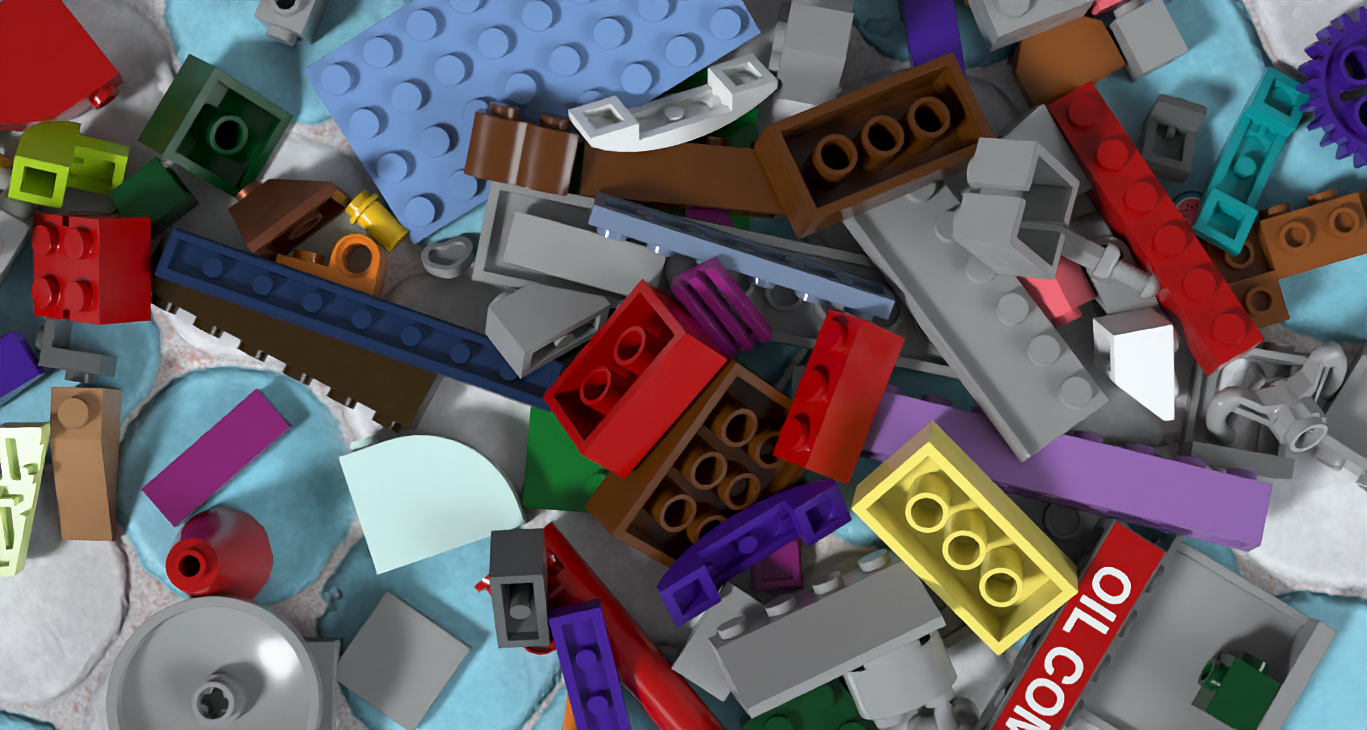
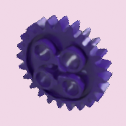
(1328, 79)

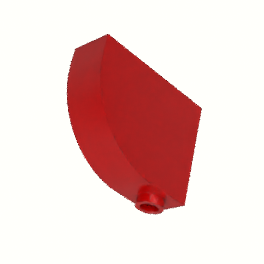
(49, 66)

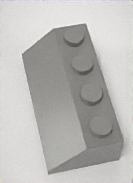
(824, 631)

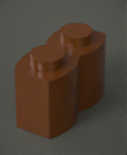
(522, 149)

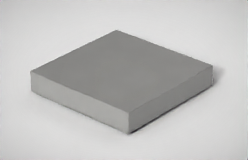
(400, 660)

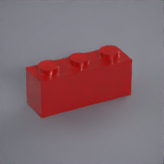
(838, 396)

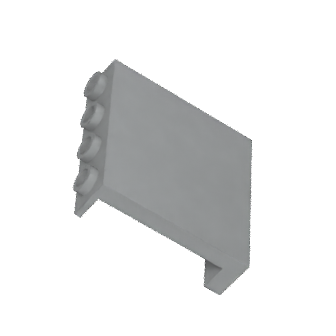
(1183, 625)

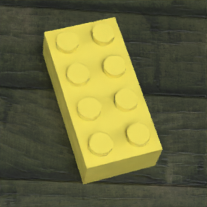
(965, 538)

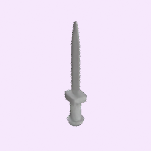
(1102, 261)

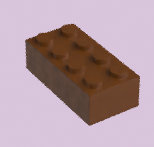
(872, 144)

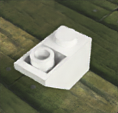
(1138, 356)

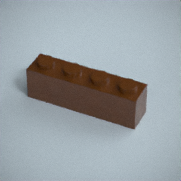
(685, 178)

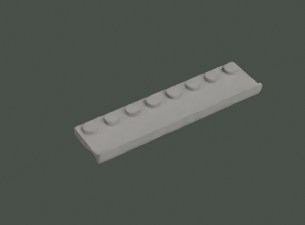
(978, 319)

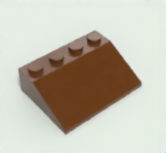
(701, 468)

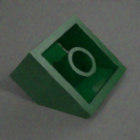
(215, 126)

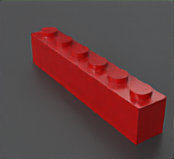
(1155, 232)

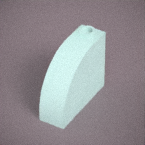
(426, 496)

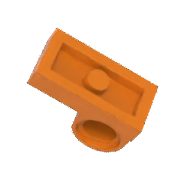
(339, 271)

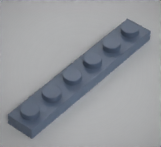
(761, 263)

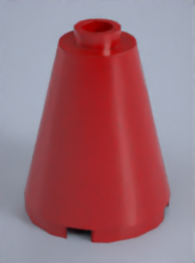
(220, 555)

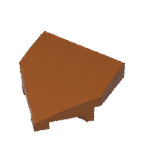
(1063, 60)

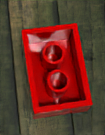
(633, 379)

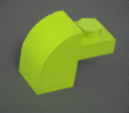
(58, 157)

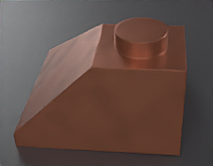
(285, 213)

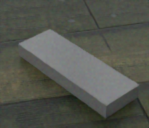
(580, 255)

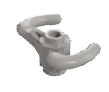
(1285, 403)

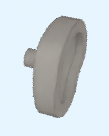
(448, 258)

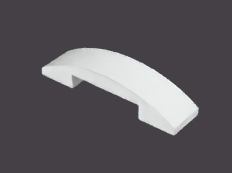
(678, 118)

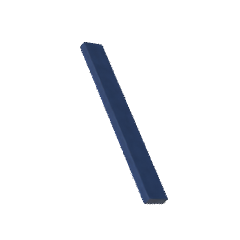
(349, 316)

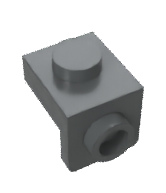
(1170, 136)
(83, 367)

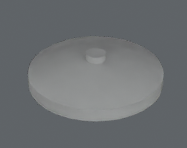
(215, 668)

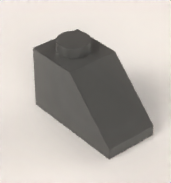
(519, 587)

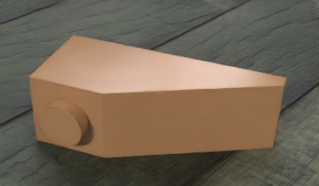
(86, 460)

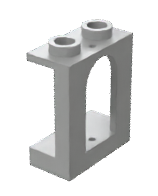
(1269, 455)

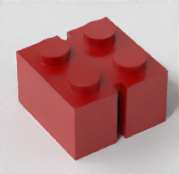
(92, 267)

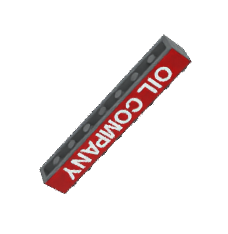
(1074, 641)

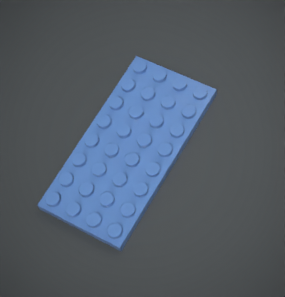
(419, 76)

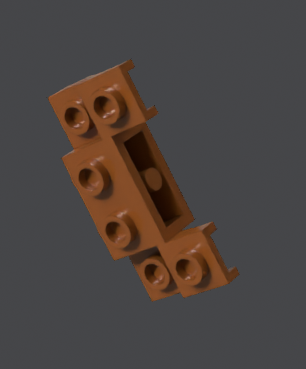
(1291, 244)

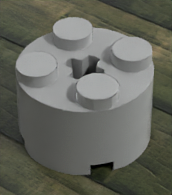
(903, 681)

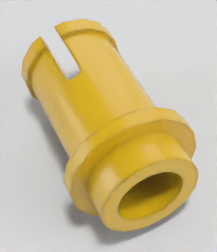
(376, 220)

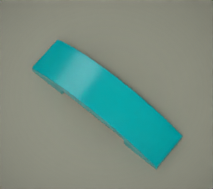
(1247, 160)

